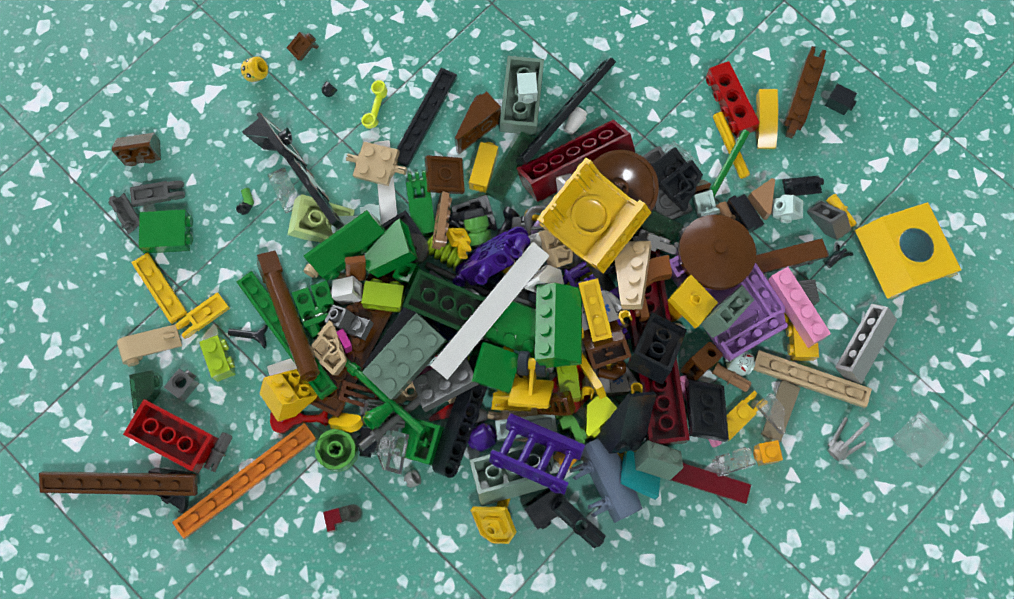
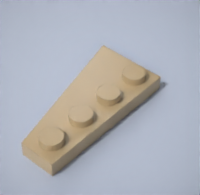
(632, 273)

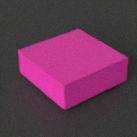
(347, 346)

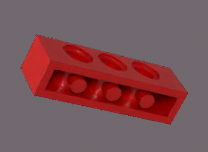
(725, 74)

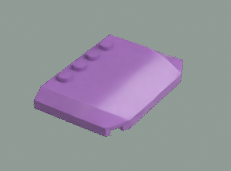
(756, 324)

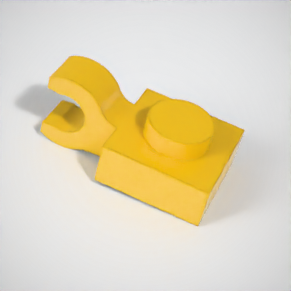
(459, 238)

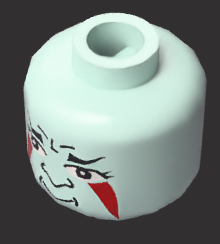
(742, 364)

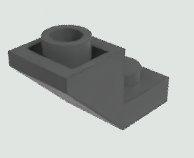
(351, 324)

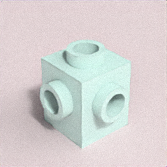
(787, 208)

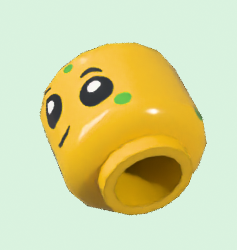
(254, 69)

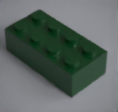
(441, 300)

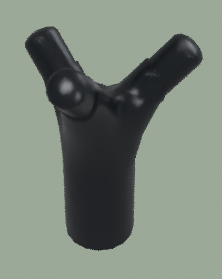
(838, 256)

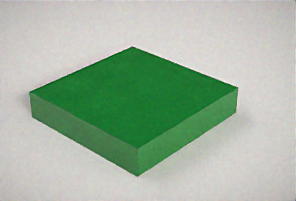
(495, 368)

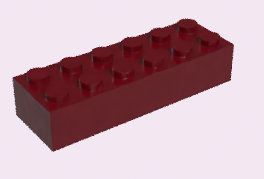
(540, 174)

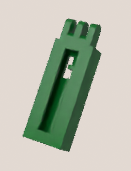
(420, 208)

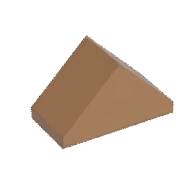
(763, 198)

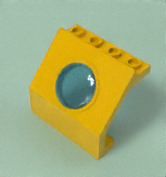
(907, 249)

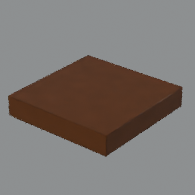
(444, 174)

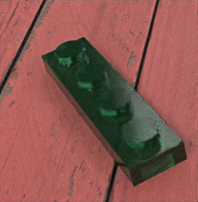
(508, 173)

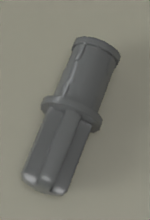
(218, 451)

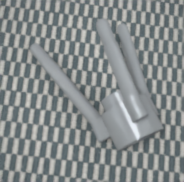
(839, 449)

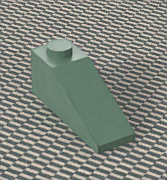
(727, 312)

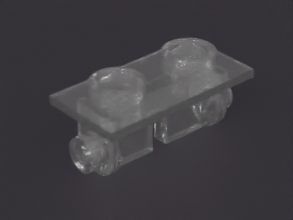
(725, 465)

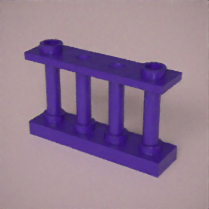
(546, 437)

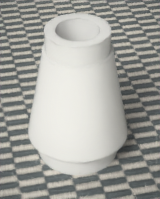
(575, 120)

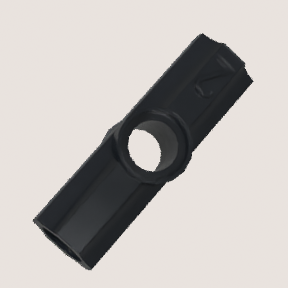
(572, 515)

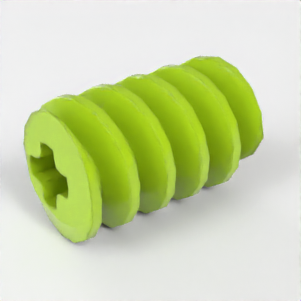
(446, 254)

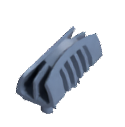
(606, 474)

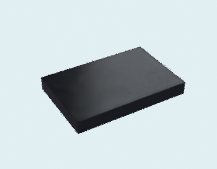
(706, 410)

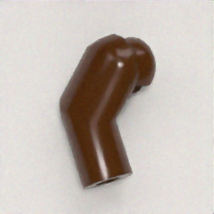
(614, 373)

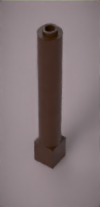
(272, 276)

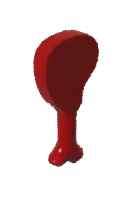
(285, 425)

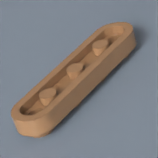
(441, 225)

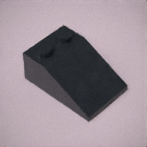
(657, 348)
(628, 423)

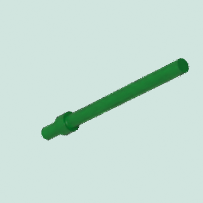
(355, 370)

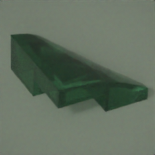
(662, 226)

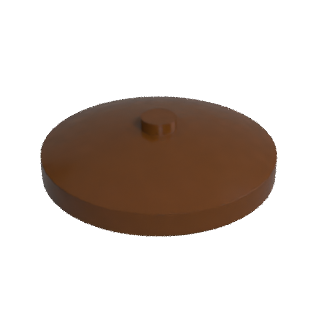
(630, 174)
(717, 252)

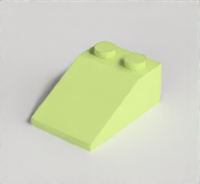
(310, 222)

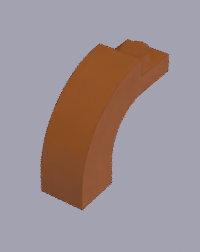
(658, 270)

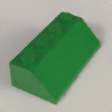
(349, 241)
(558, 325)
(515, 328)

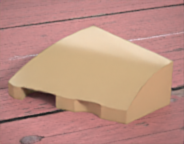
(558, 252)
(329, 349)

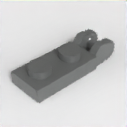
(155, 193)

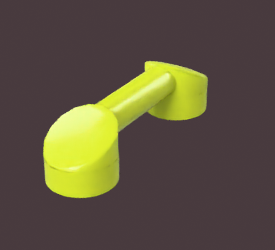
(370, 120)

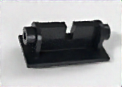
(803, 185)

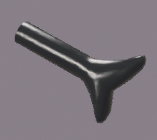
(257, 335)

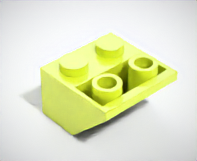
(596, 416)

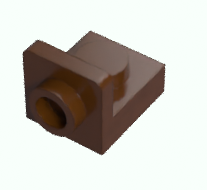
(302, 45)

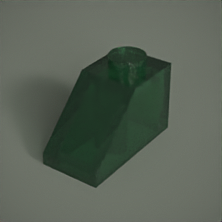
(144, 386)

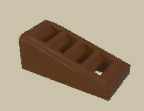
(558, 397)

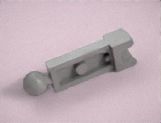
(658, 242)

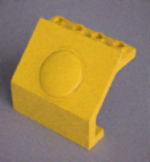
(593, 216)

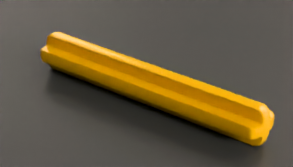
(729, 142)

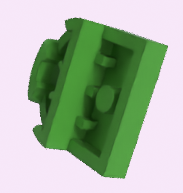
(570, 425)

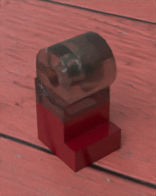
(341, 515)

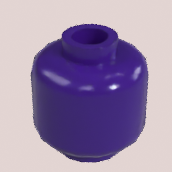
(483, 437)

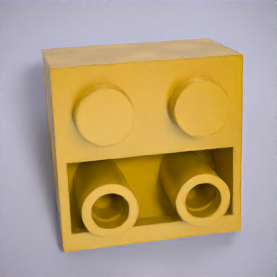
(286, 394)

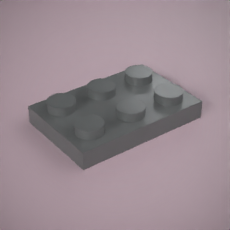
(435, 389)

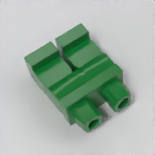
(311, 314)

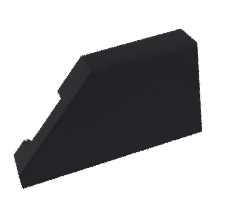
(468, 214)

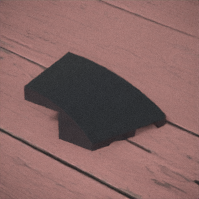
(677, 177)

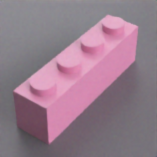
(799, 307)

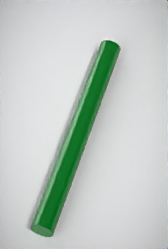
(730, 160)

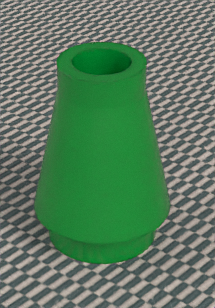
(376, 416)

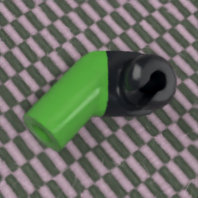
(244, 207)

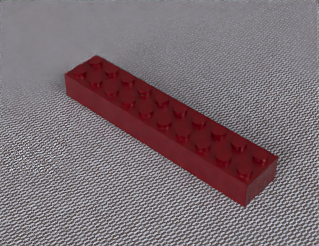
(668, 417)

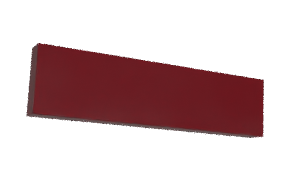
(711, 483)

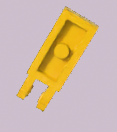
(203, 315)
(741, 415)

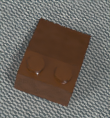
(480, 119)

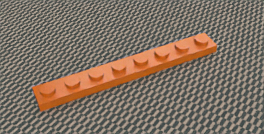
(244, 481)

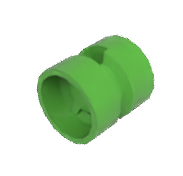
(478, 230)

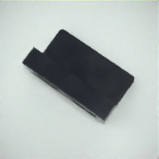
(745, 212)

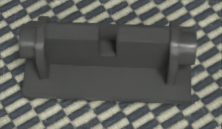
(125, 212)

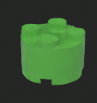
(326, 446)

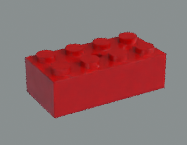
(155, 426)

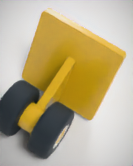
(530, 391)

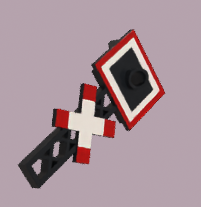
(271, 138)

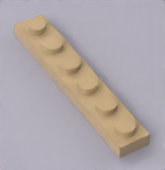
(812, 379)

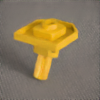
(495, 522)

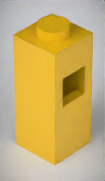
(483, 167)

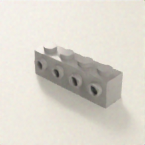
(866, 343)

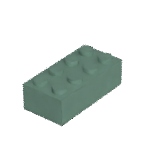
(518, 115)
(405, 356)
(501, 484)

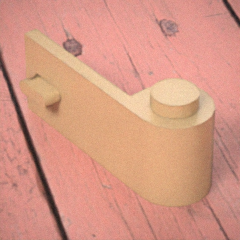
(135, 346)

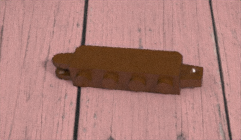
(804, 92)

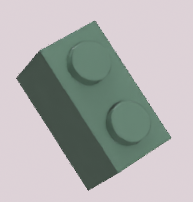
(658, 460)

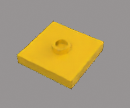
(692, 301)

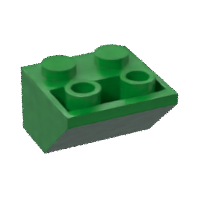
(423, 447)

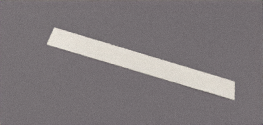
(490, 310)

